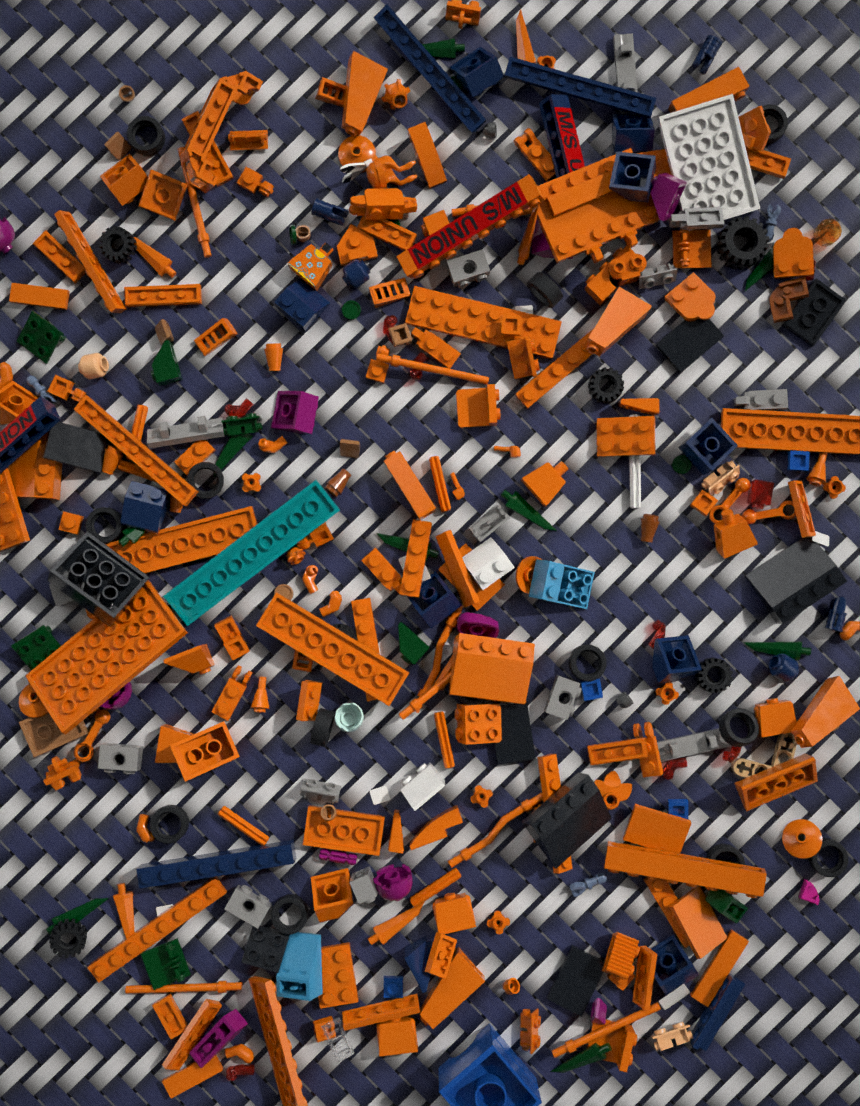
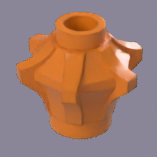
(396, 94)

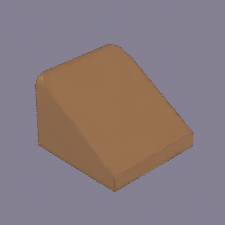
(118, 146)
(163, 331)
(400, 335)
(349, 448)

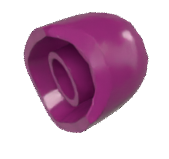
(477, 625)

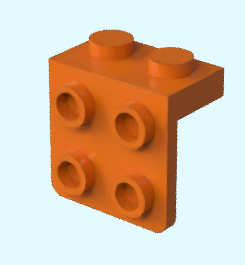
(478, 407)
(478, 723)
(621, 1044)

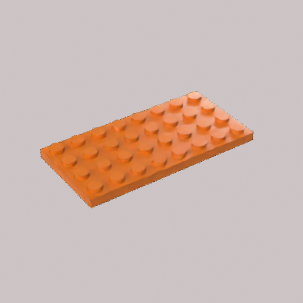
(104, 658)

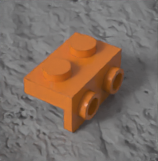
(308, 700)

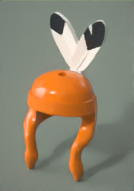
(378, 171)

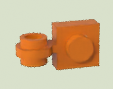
(252, 180)
(378, 370)
(63, 388)
(319, 536)

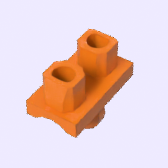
(463, 13)
(61, 769)

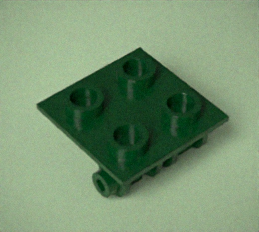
(40, 337)
(36, 646)
(165, 964)

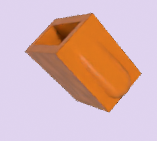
(775, 717)
(453, 913)
(397, 1036)

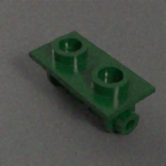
(249, 422)

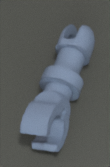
(771, 222)
(39, 390)
(578, 888)

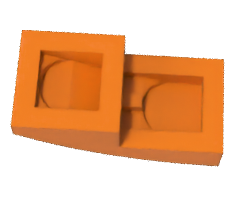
(232, 637)

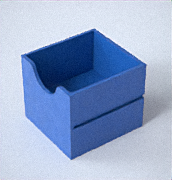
(488, 1075)

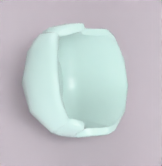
(349, 717)

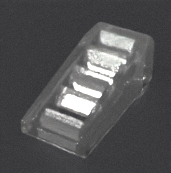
(344, 1053)

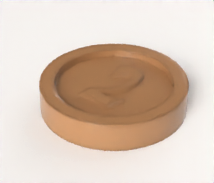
(285, 590)

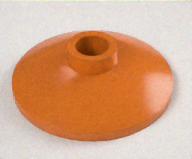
(351, 143)
(525, 566)
(31, 707)
(806, 848)

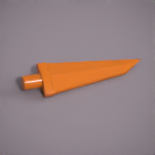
(524, 47)
(525, 245)
(155, 259)
(125, 909)
(389, 928)

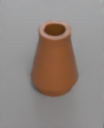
(337, 484)
(649, 525)

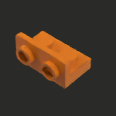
(522, 357)
(440, 955)

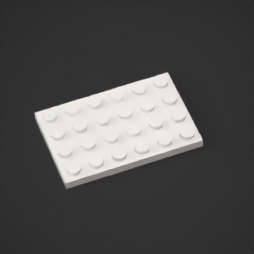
(710, 154)

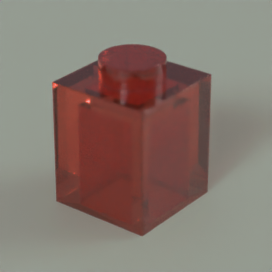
(760, 494)

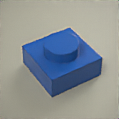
(798, 460)
(591, 689)
(678, 807)
(393, 986)

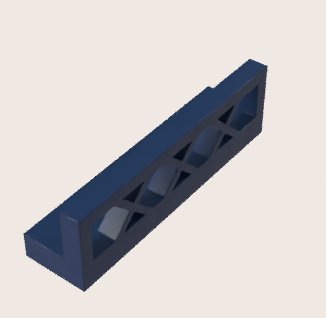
(716, 1013)

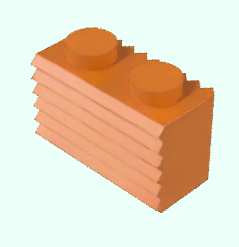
(621, 956)

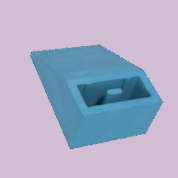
(561, 584)
(301, 968)

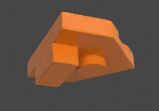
(755, 128)
(356, 245)

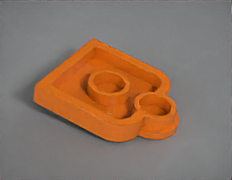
(793, 255)
(692, 299)

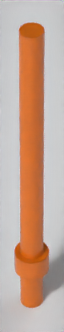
(203, 237)
(396, 361)
(416, 704)
(221, 987)
(571, 1045)

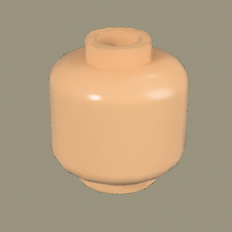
(93, 366)

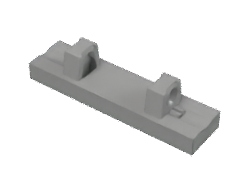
(625, 66)
(185, 433)
(690, 744)

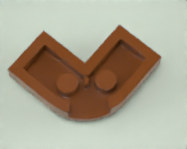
(783, 294)

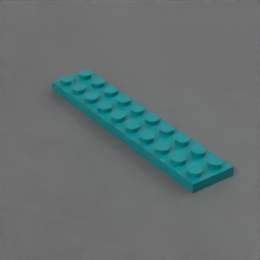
(251, 552)

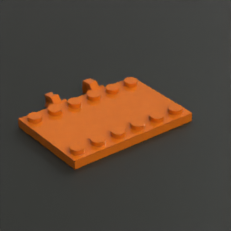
(594, 222)

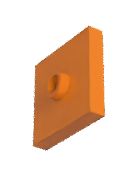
(162, 195)

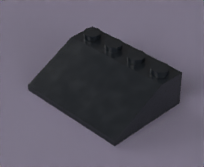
(97, 578)
(795, 579)
(568, 818)

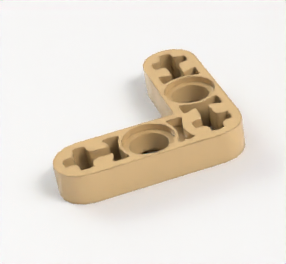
(780, 742)

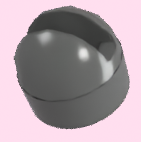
(490, 130)
(624, 700)

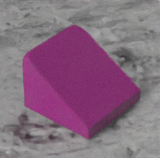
(598, 1012)

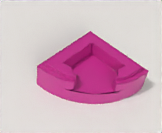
(809, 893)

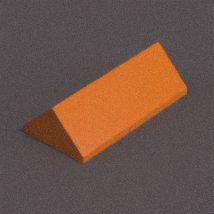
(777, 781)

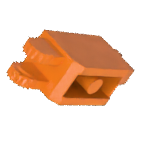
(382, 204)

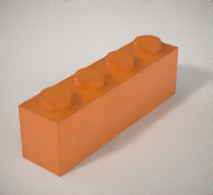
(726, 84)

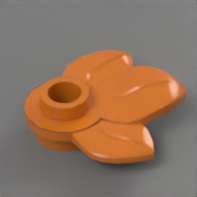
(613, 787)

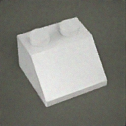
(487, 563)
(422, 785)

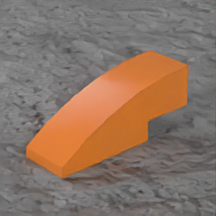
(427, 155)
(436, 827)

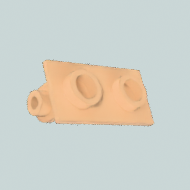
(727, 474)
(664, 1037)

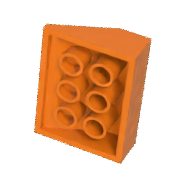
(36, 476)
(491, 668)

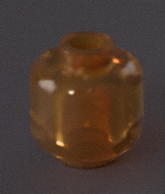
(827, 232)

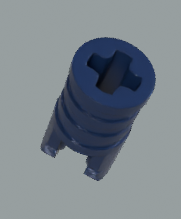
(707, 53)
(329, 212)
(838, 609)

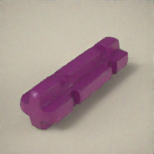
(337, 856)

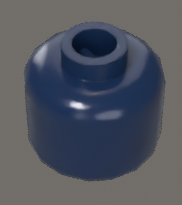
(356, 273)
(784, 667)

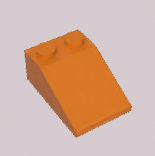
(204, 751)

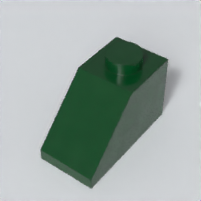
(166, 365)
(410, 644)
(726, 904)

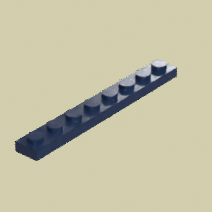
(429, 69)
(580, 87)

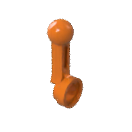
(741, 486)
(751, 516)
(101, 718)

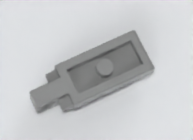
(698, 218)
(763, 400)

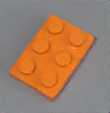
(626, 436)
(338, 976)

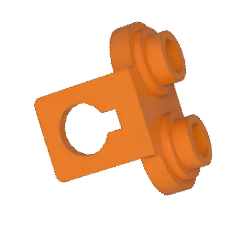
(627, 268)

